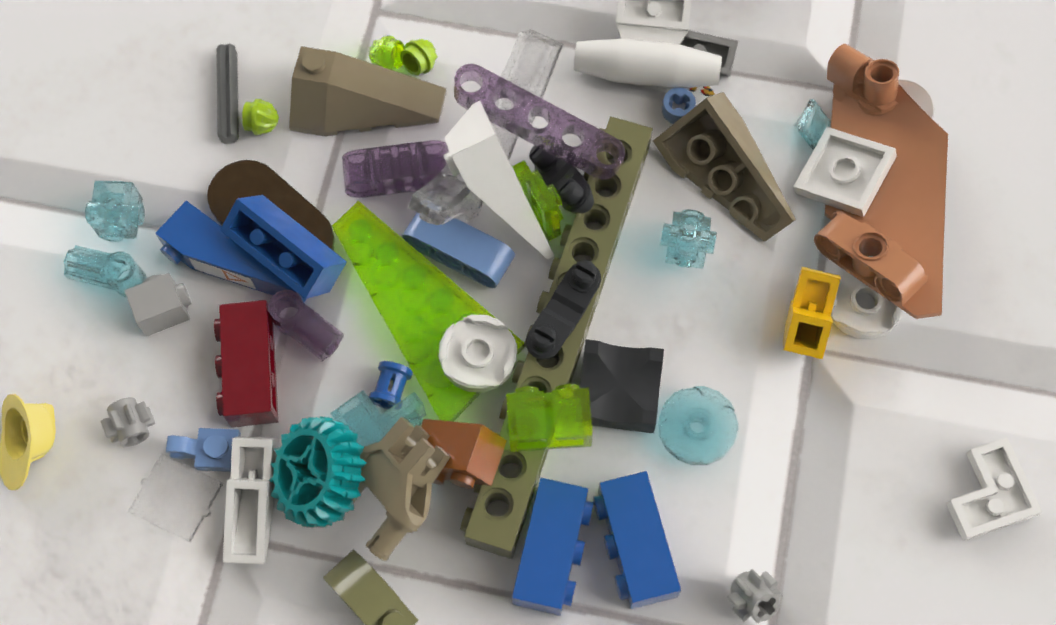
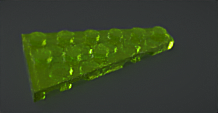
(412, 300)

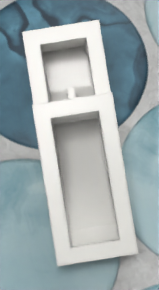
(249, 500)

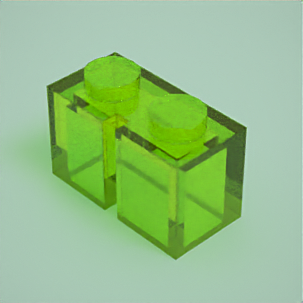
(549, 419)

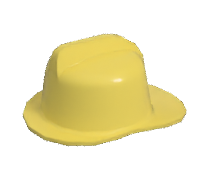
(25, 437)

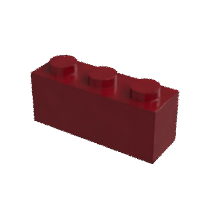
(246, 364)

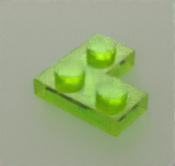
(542, 198)

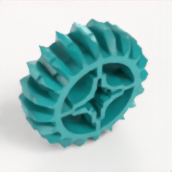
(317, 472)

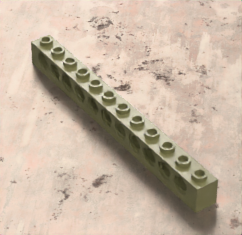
(502, 533)

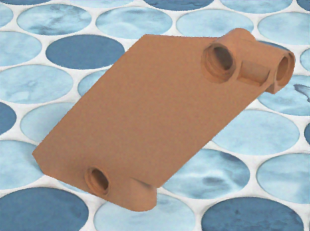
(908, 212)

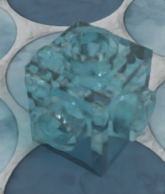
(115, 210)
(688, 239)

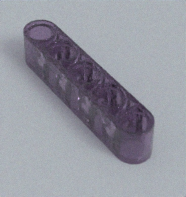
(547, 138)

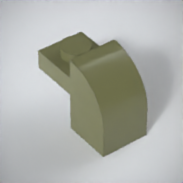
(367, 593)

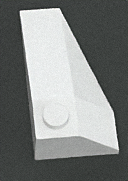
(486, 171)

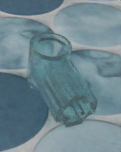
(103, 269)

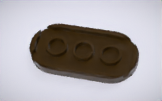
(255, 178)

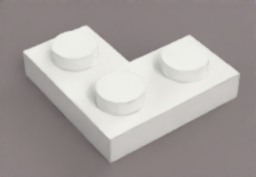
(1004, 492)

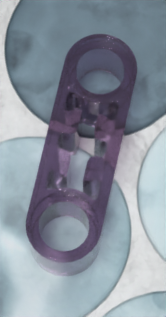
(392, 168)

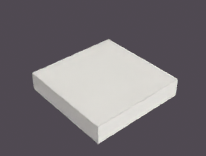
(845, 171)

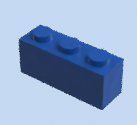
(283, 246)
(636, 540)
(552, 547)

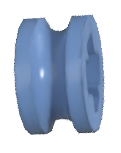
(679, 96)

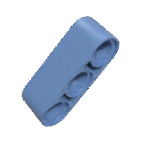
(461, 249)

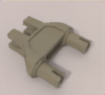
(401, 478)

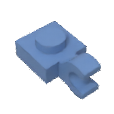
(211, 449)

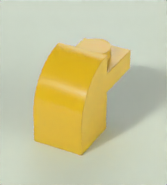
(810, 313)

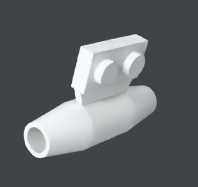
(649, 48)

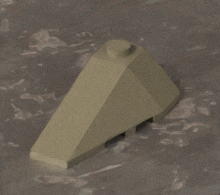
(723, 160)

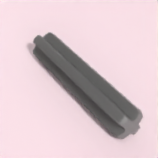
(227, 93)

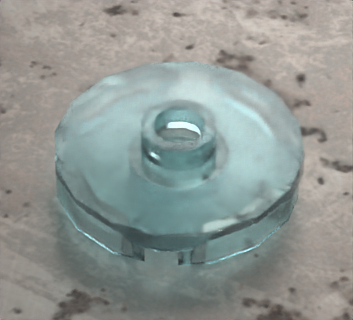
(701, 406)

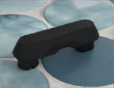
(566, 179)
(563, 310)

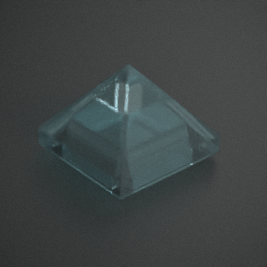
(812, 123)

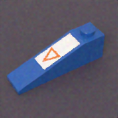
(202, 246)

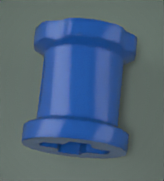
(399, 375)

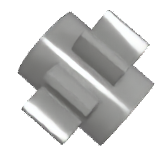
(127, 422)
(755, 596)

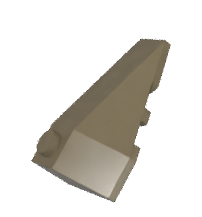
(346, 93)

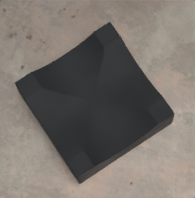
(622, 385)

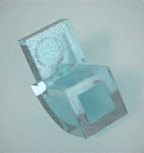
(370, 424)

